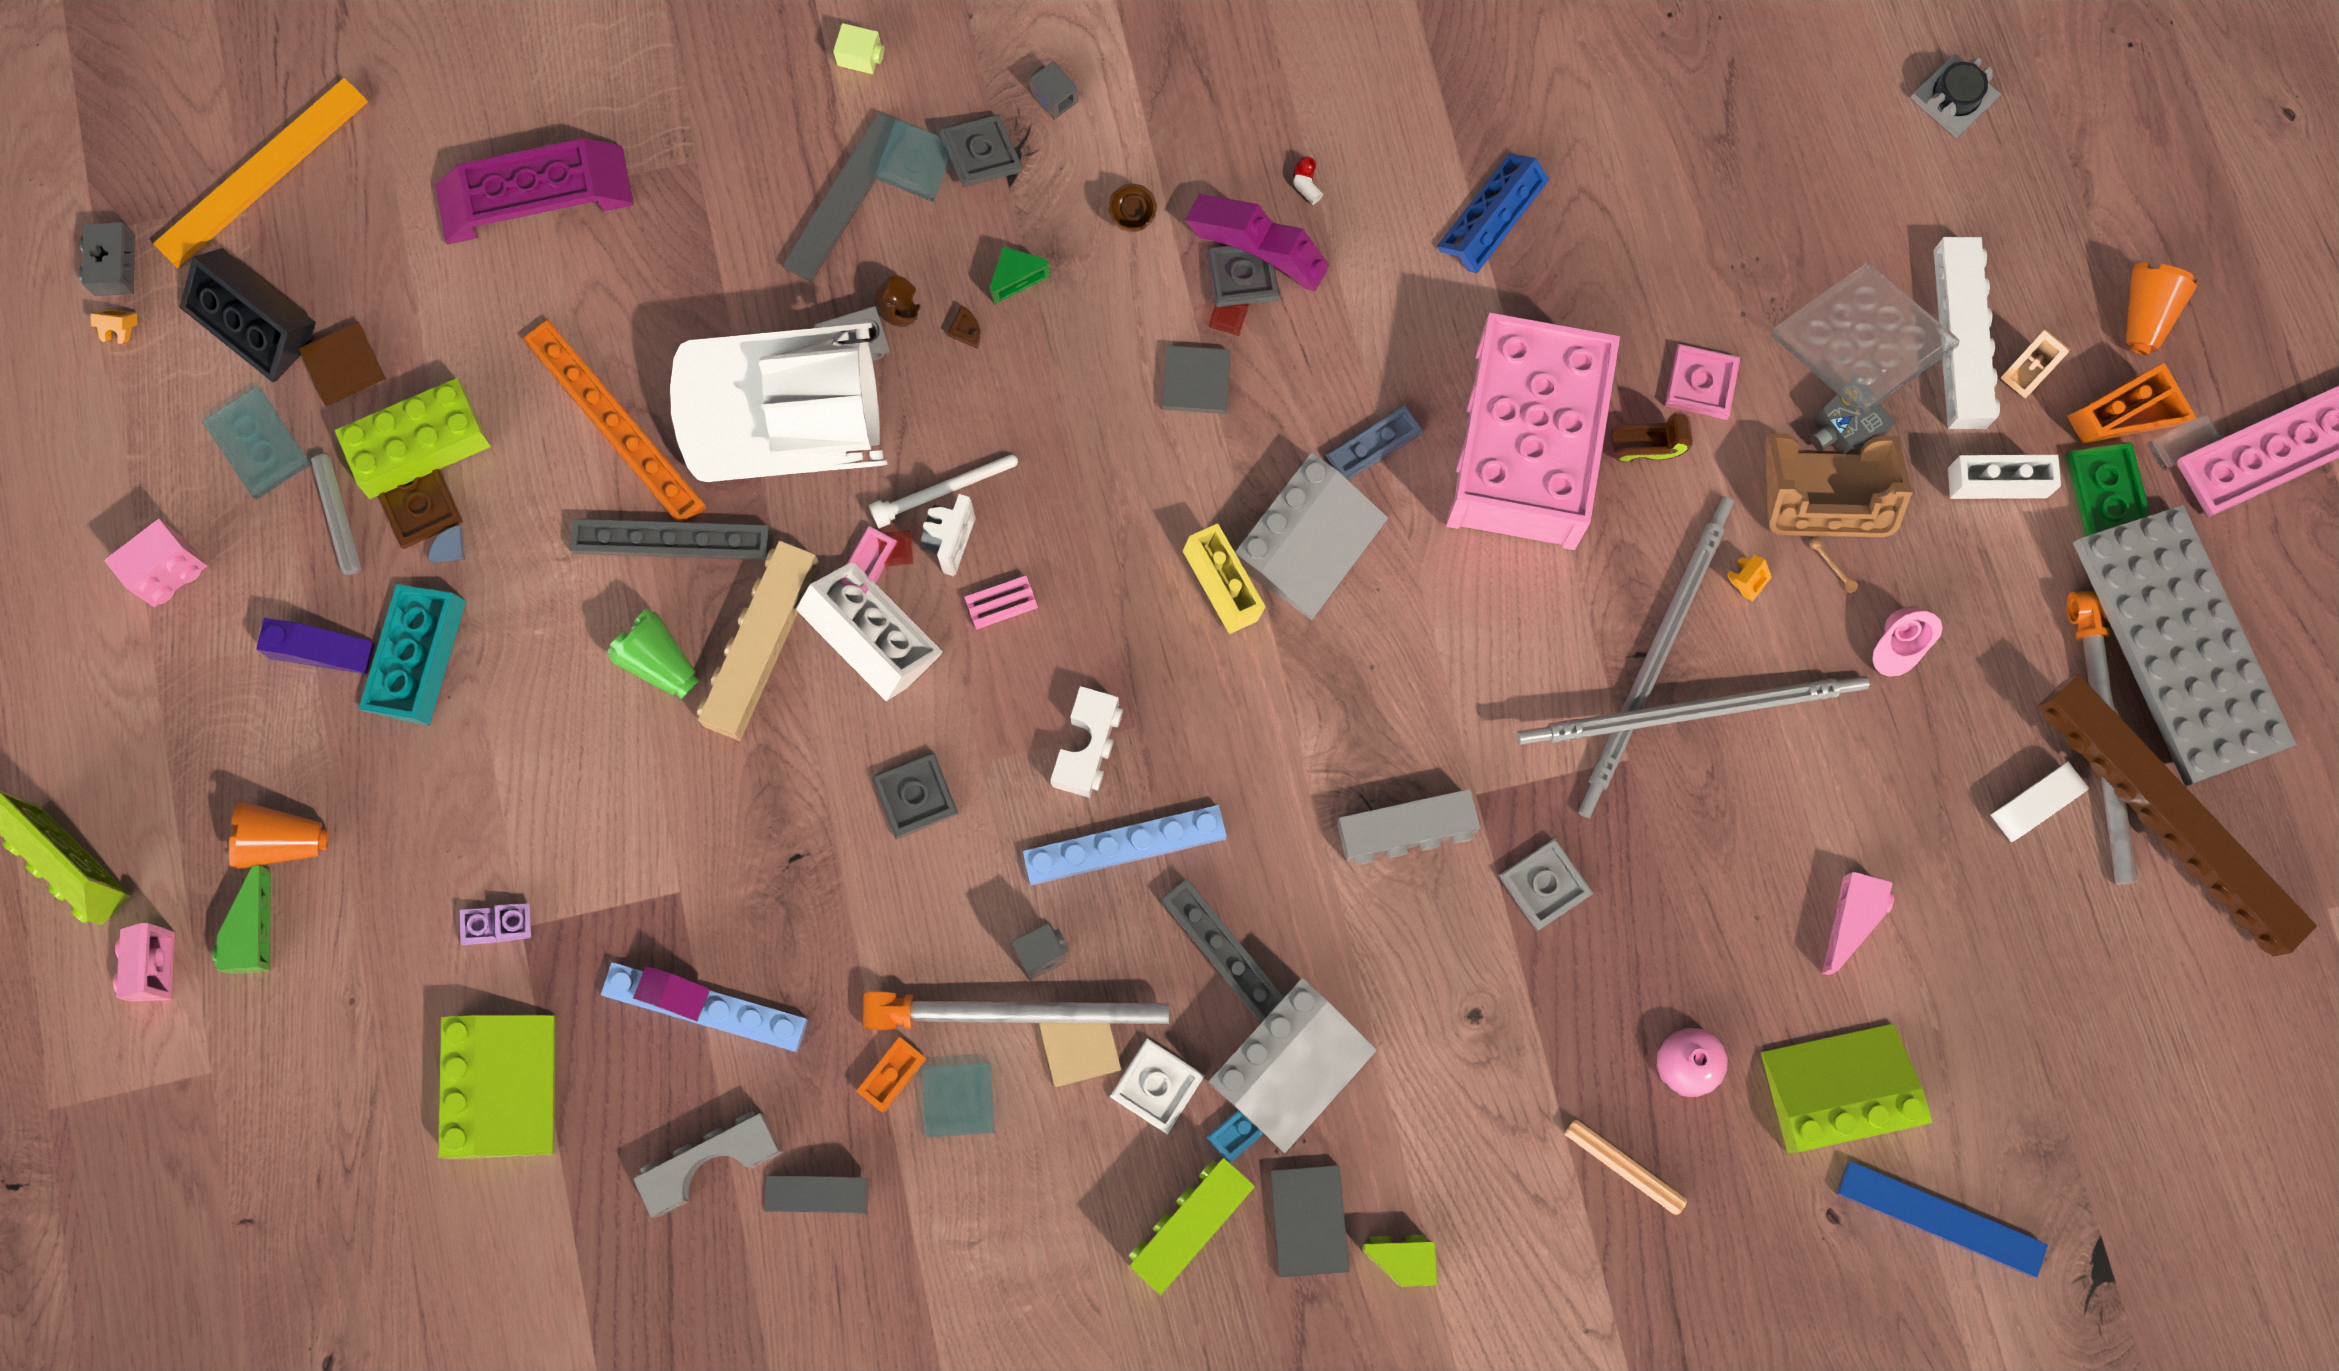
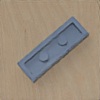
(1374, 443)

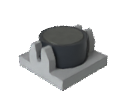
(1959, 94)

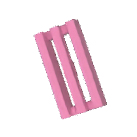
(996, 591)

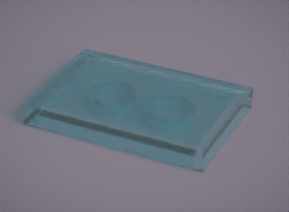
(256, 443)

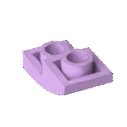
(495, 924)

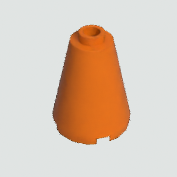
(2155, 304)
(272, 836)

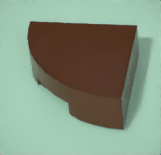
(965, 328)

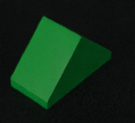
(1016, 273)

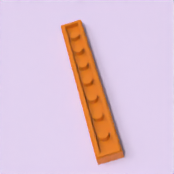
(614, 422)

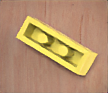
(1223, 578)

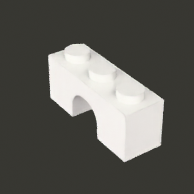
(1080, 770)

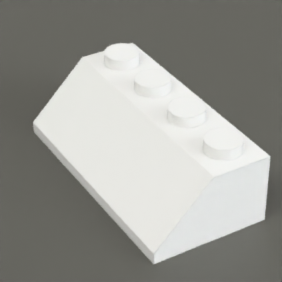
(868, 630)

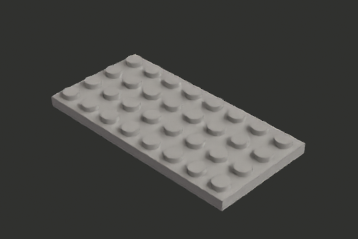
(2184, 644)

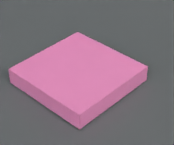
(1702, 381)

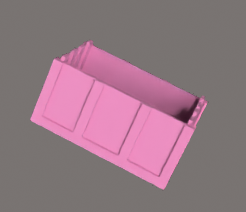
(1534, 430)

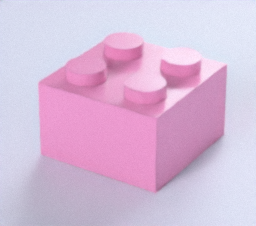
(156, 563)

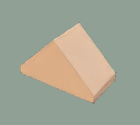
(2035, 363)

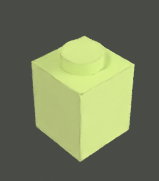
(858, 48)

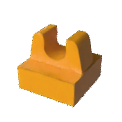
(115, 320)
(1752, 578)

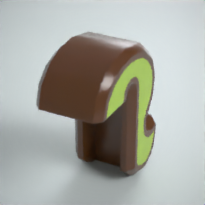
(1652, 440)

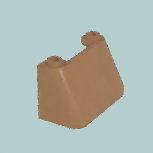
(1836, 492)

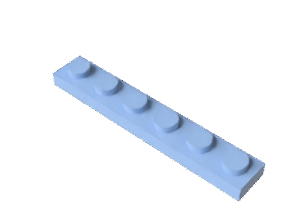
(1124, 845)
(719, 1012)

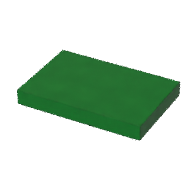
(2107, 486)

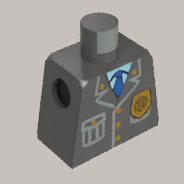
(1847, 427)

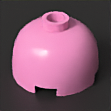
(1692, 1062)

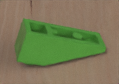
(245, 934)

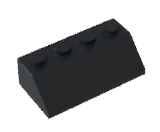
(245, 313)

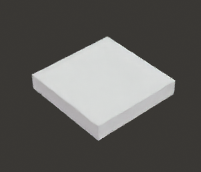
(1157, 1086)

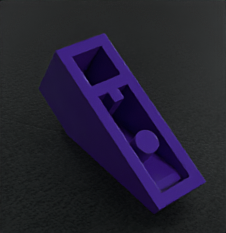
(313, 646)

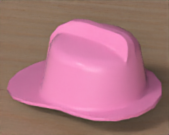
(1906, 640)

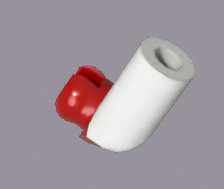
(1304, 179)

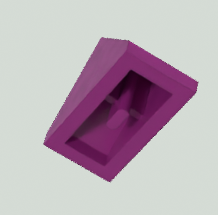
(671, 993)

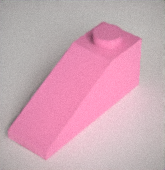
(1859, 909)

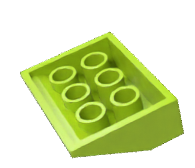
(59, 860)
(497, 1086)
(1844, 1088)

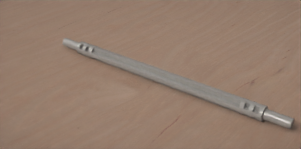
(1658, 653)
(1692, 710)

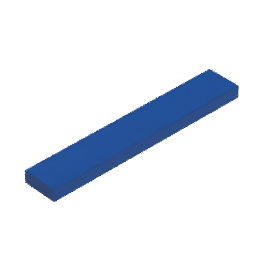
(1942, 1219)

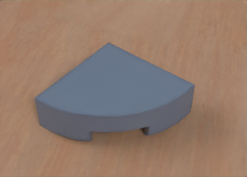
(448, 546)

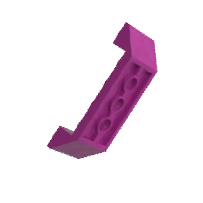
(532, 184)

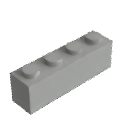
(1408, 826)

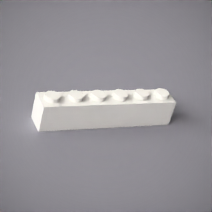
(1964, 312)

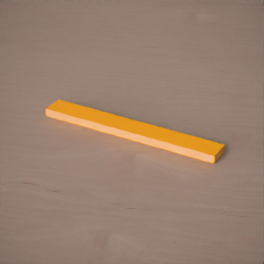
(260, 173)

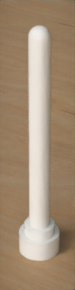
(886, 511)

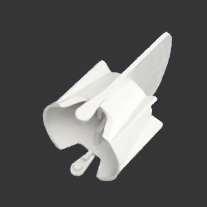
(775, 403)

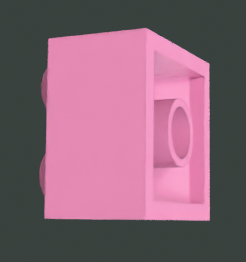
(144, 963)

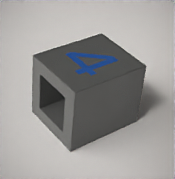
(1053, 89)

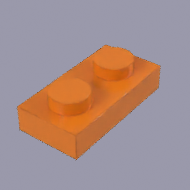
(891, 1075)

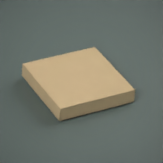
(1079, 1051)

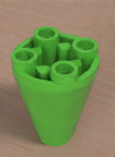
(653, 656)

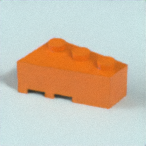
(2137, 406)

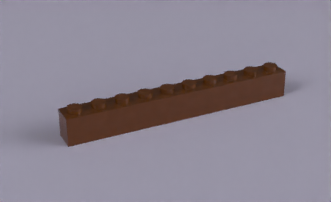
(2176, 817)

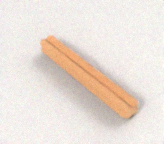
(1626, 1167)

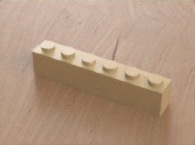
(758, 640)

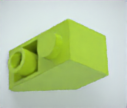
(1405, 1263)

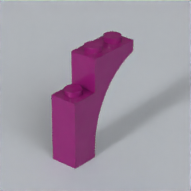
(1250, 230)

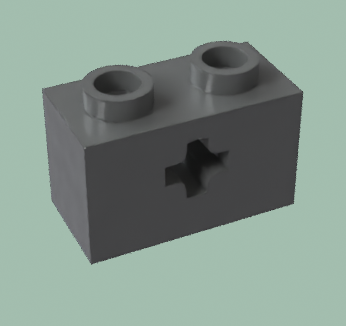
(108, 259)
(1041, 951)

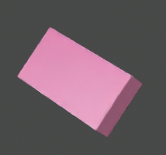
(867, 556)

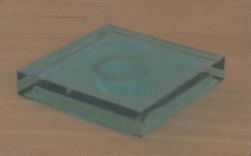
(913, 161)
(958, 1100)

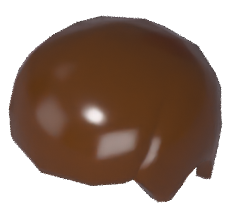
(1132, 207)
(896, 302)

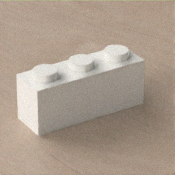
(2003, 476)

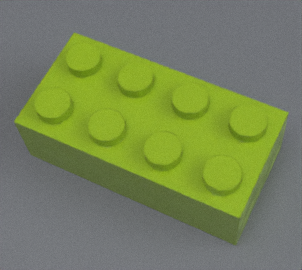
(412, 438)
(1191, 1226)

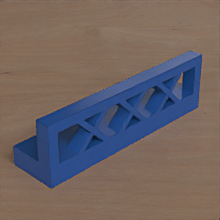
(1499, 211)

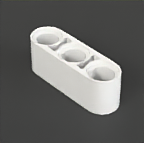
(2039, 801)

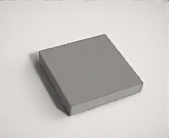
(1545, 884)

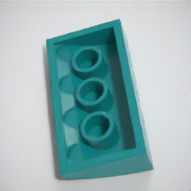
(412, 654)

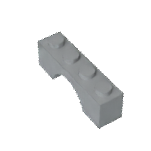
(668, 1184)

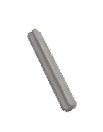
(336, 514)

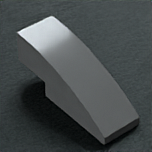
(817, 1194)

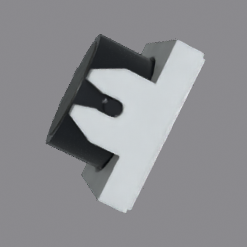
(948, 532)

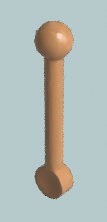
(1850, 586)

